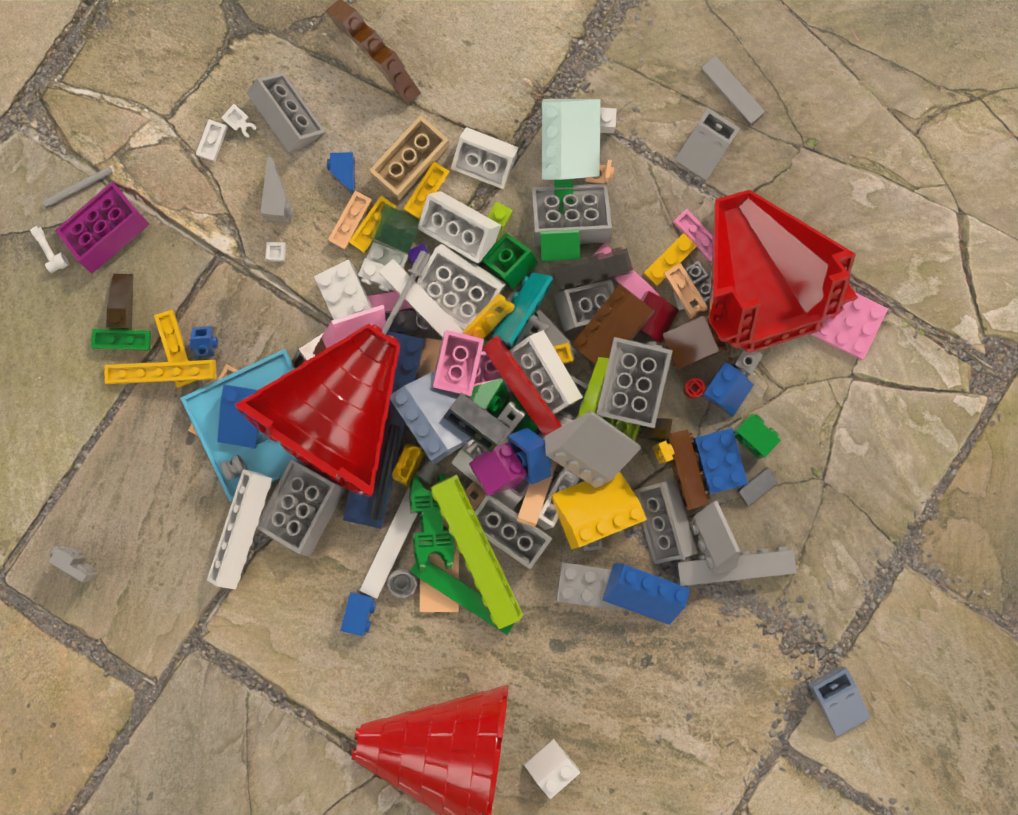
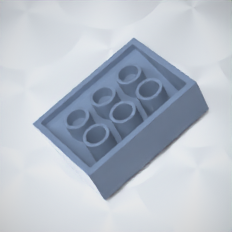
(424, 414)

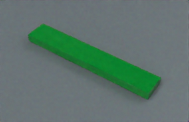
(456, 591)

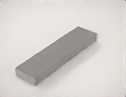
(732, 90)

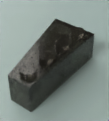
(593, 270)

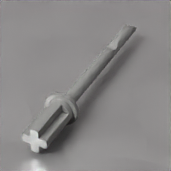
(415, 271)

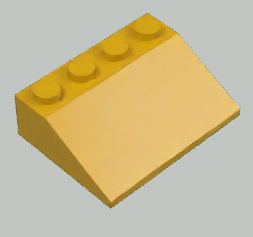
(597, 512)

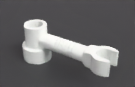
(55, 261)

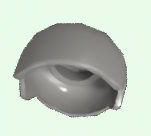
(402, 583)

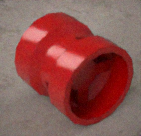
(694, 388)

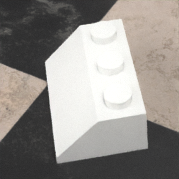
(484, 158)

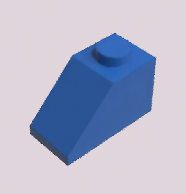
(343, 169)

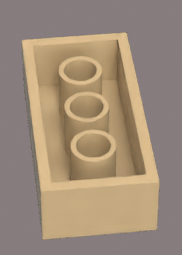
(409, 157)

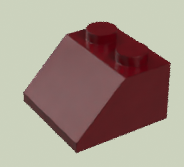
(662, 317)

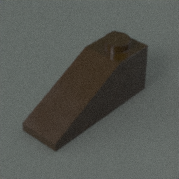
(120, 302)
(659, 433)

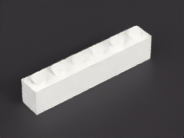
(239, 529)

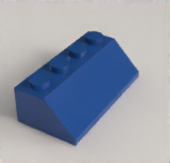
(645, 593)

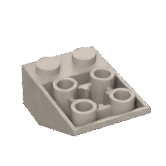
(707, 144)

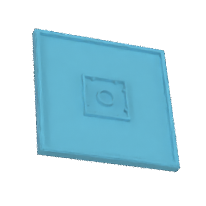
(204, 411)

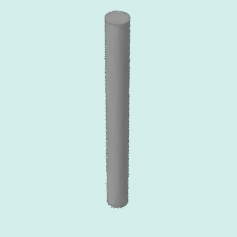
(77, 187)

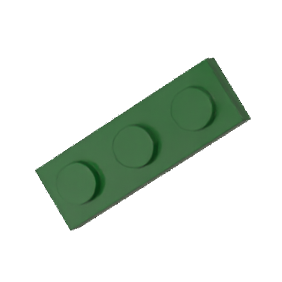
(121, 339)

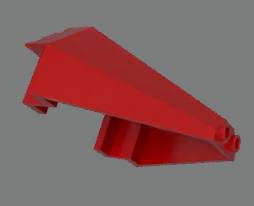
(772, 274)

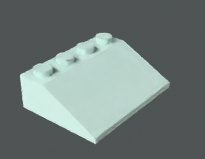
(570, 138)

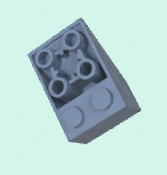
(839, 700)

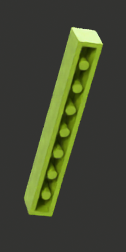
(477, 552)

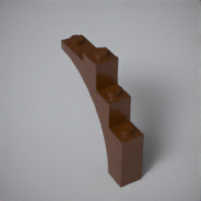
(371, 44)

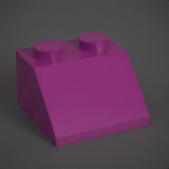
(498, 469)

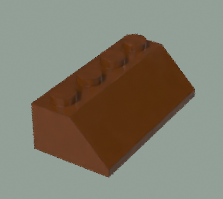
(618, 317)
(686, 470)

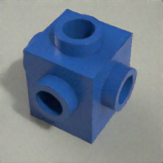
(203, 341)

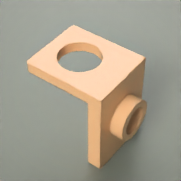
(606, 173)

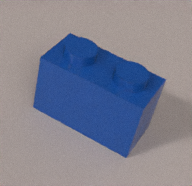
(357, 614)

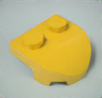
(408, 464)

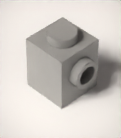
(747, 362)

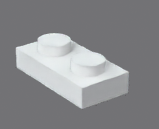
(211, 140)

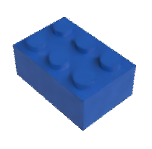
(720, 461)

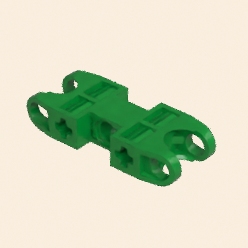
(432, 530)

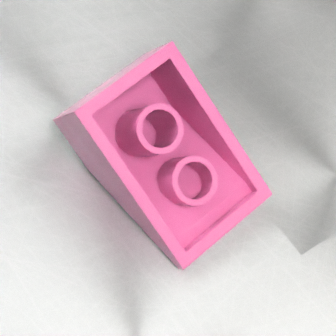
(458, 363)

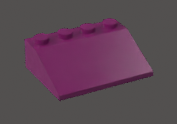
(102, 227)

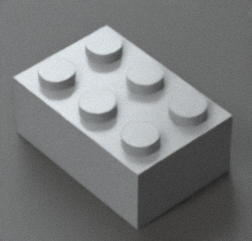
(583, 585)

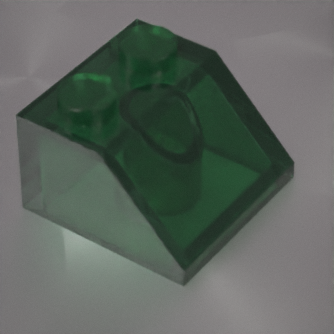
(395, 229)

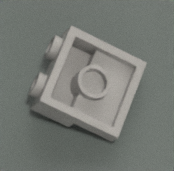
(71, 562)

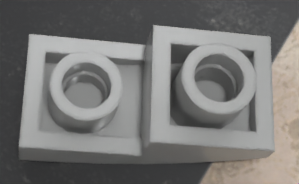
(700, 280)

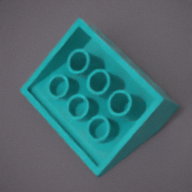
(526, 304)

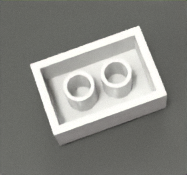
(343, 290)

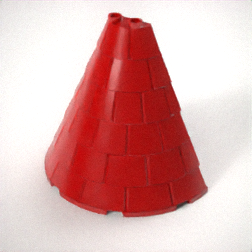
(333, 408)
(440, 752)

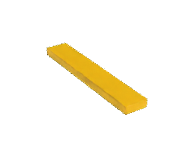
(160, 372)

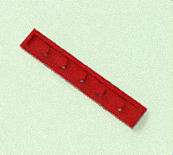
(521, 386)

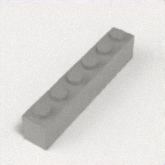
(749, 566)

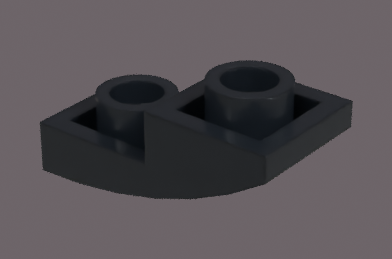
(403, 321)

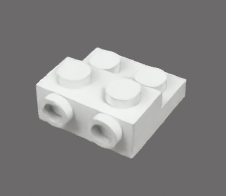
(376, 260)

